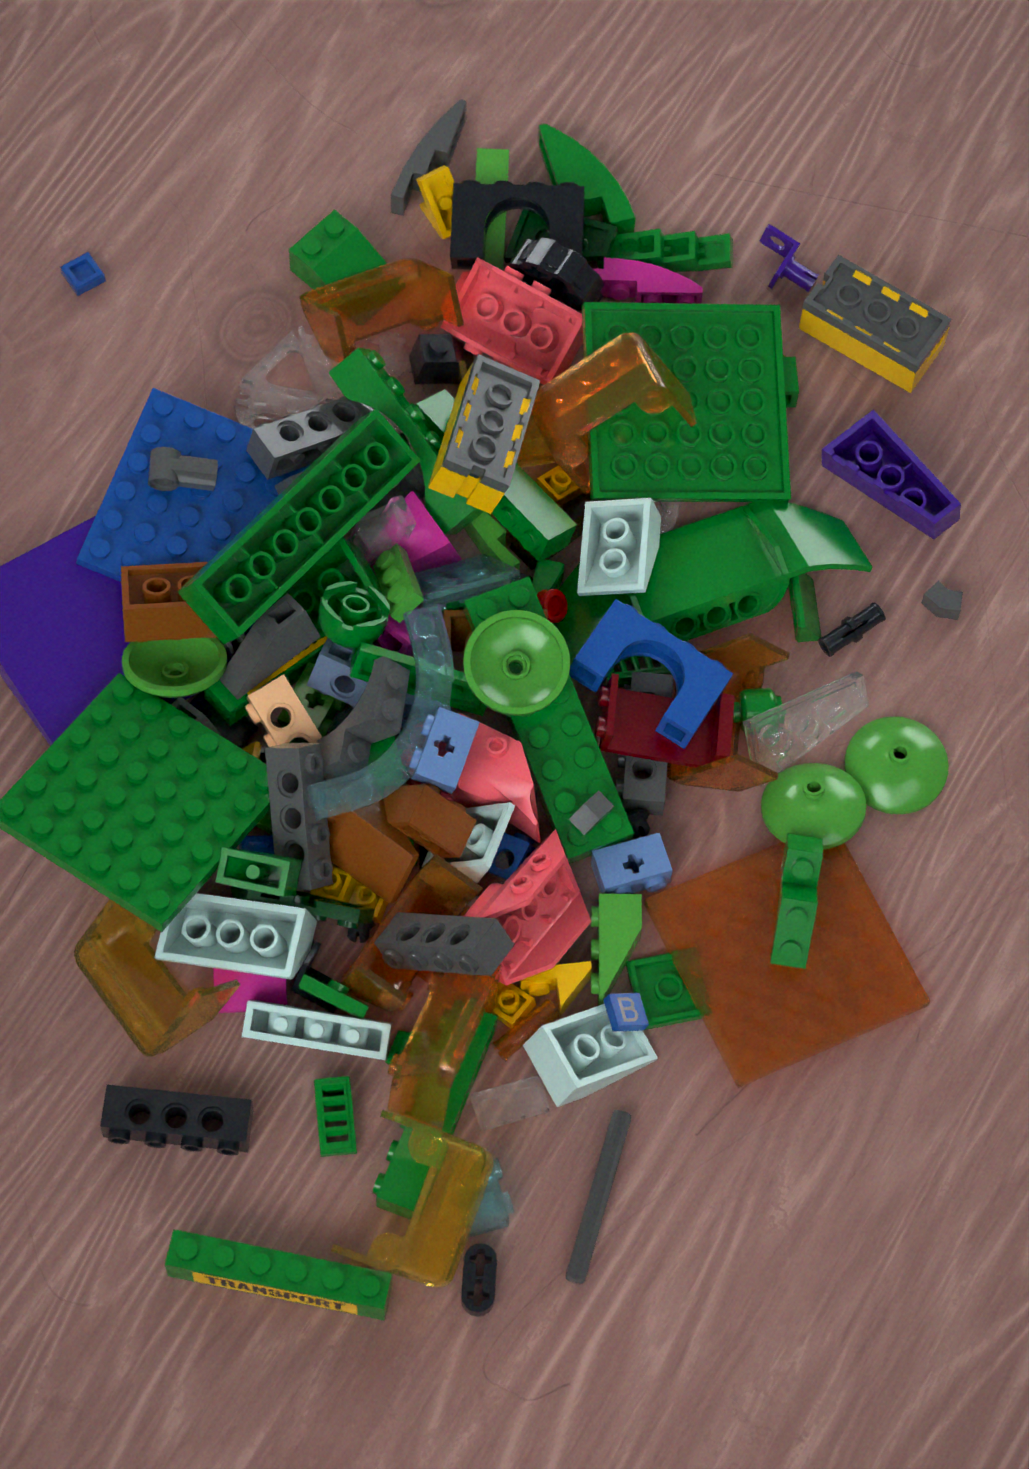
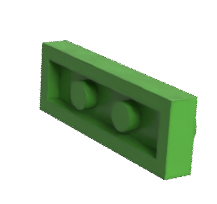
(398, 581)

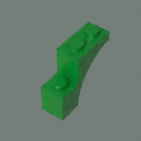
(797, 900)

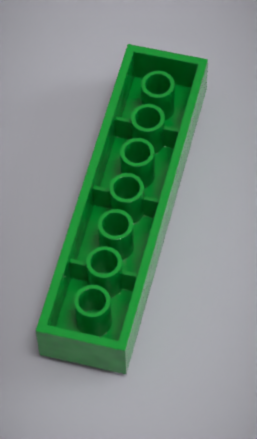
(299, 527)
(558, 744)

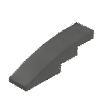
(431, 152)

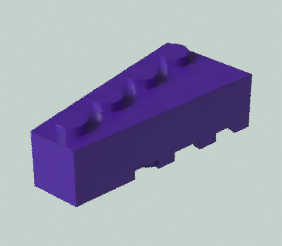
(888, 471)

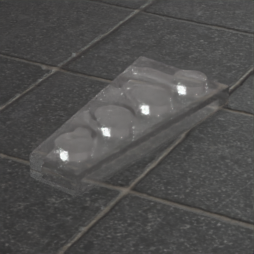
(796, 727)

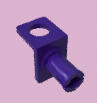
(789, 268)

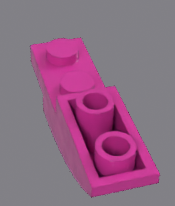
(646, 283)

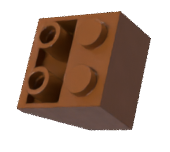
(429, 819)

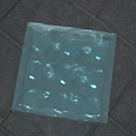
(464, 580)

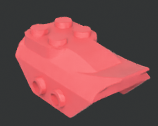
(516, 322)
(495, 775)
(538, 911)

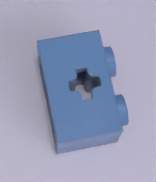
(458, 734)
(644, 855)

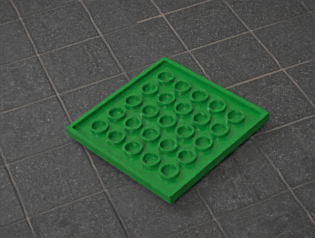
(736, 383)
(138, 801)

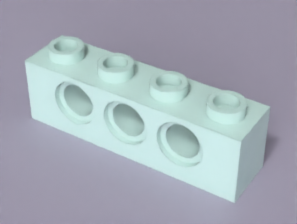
(317, 1029)

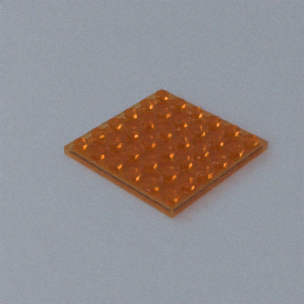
(772, 1013)

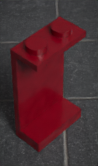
(633, 716)

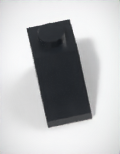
(437, 359)

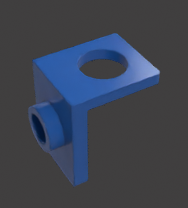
(521, 848)

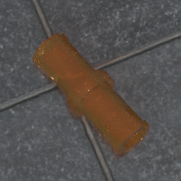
(524, 1029)

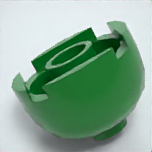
(352, 614)

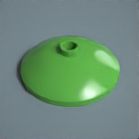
(520, 639)
(174, 666)
(891, 782)
(830, 813)

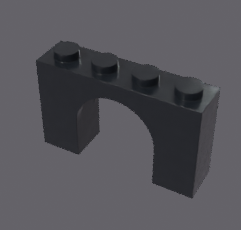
(479, 204)

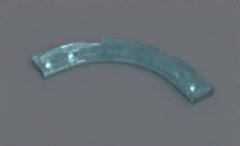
(392, 769)

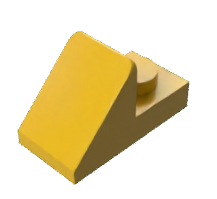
(438, 198)
(564, 978)

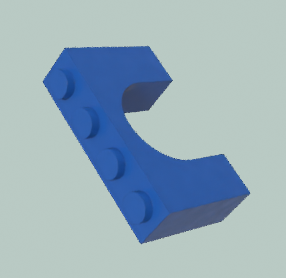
(629, 634)

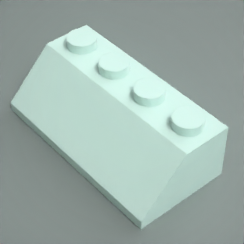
(239, 936)

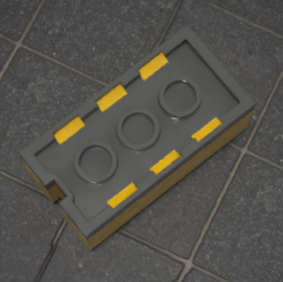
(874, 323)
(484, 433)

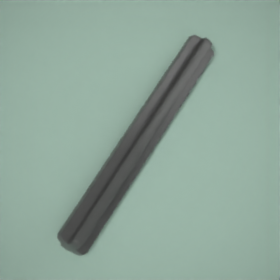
(598, 1197)

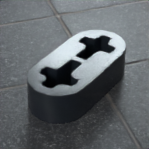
(470, 1279)

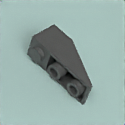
(269, 645)

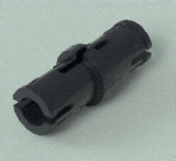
(868, 618)

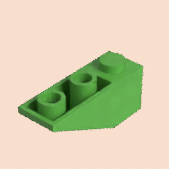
(618, 933)

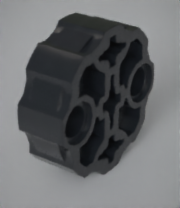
(559, 270)

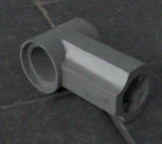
(172, 470)

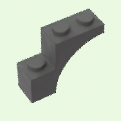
(371, 720)

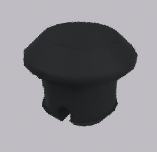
(638, 822)
(362, 932)

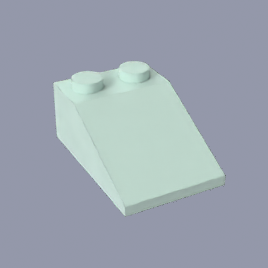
(618, 546)
(483, 841)
(585, 1055)

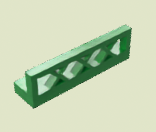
(362, 665)

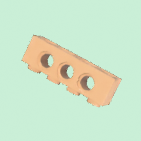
(281, 695)

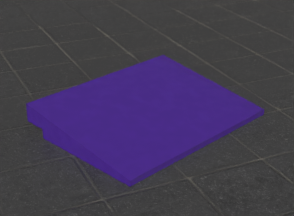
(59, 631)

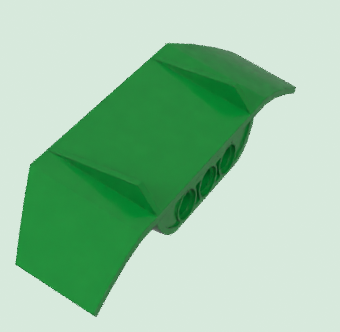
(722, 570)

